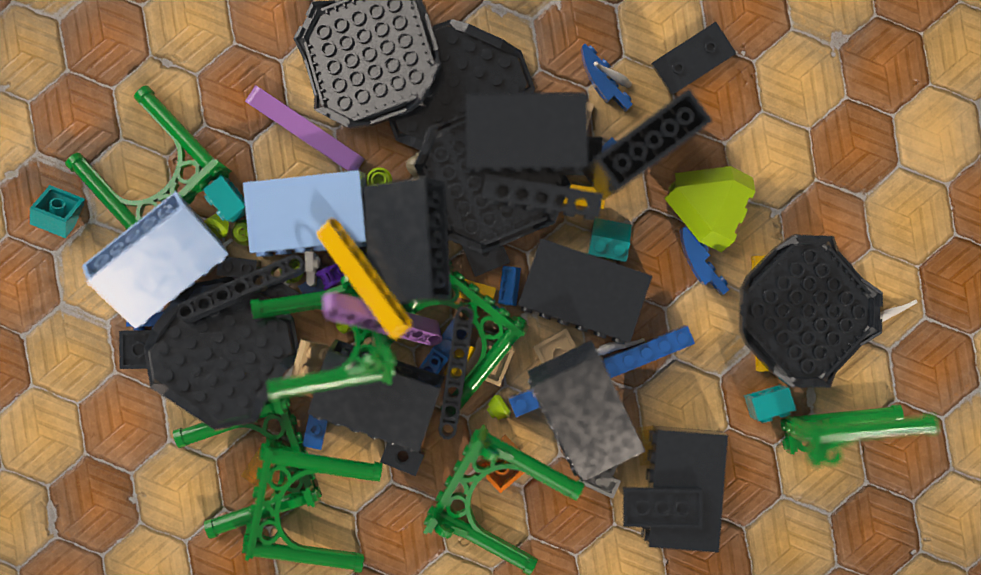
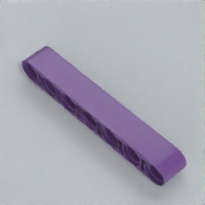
(304, 129)
(357, 313)

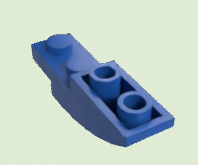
(605, 87)
(696, 254)
(440, 353)

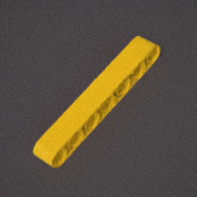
(364, 278)

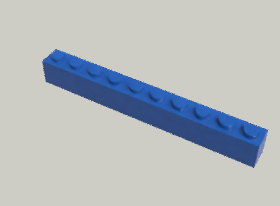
(621, 362)

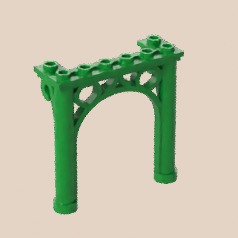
(205, 165)
(488, 360)
(371, 368)
(836, 429)
(490, 447)
(282, 456)
(298, 497)

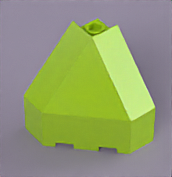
(712, 203)

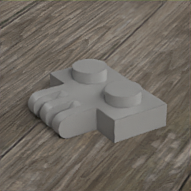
(312, 265)
(604, 482)

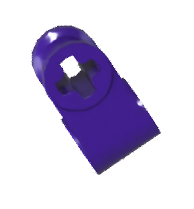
(330, 276)

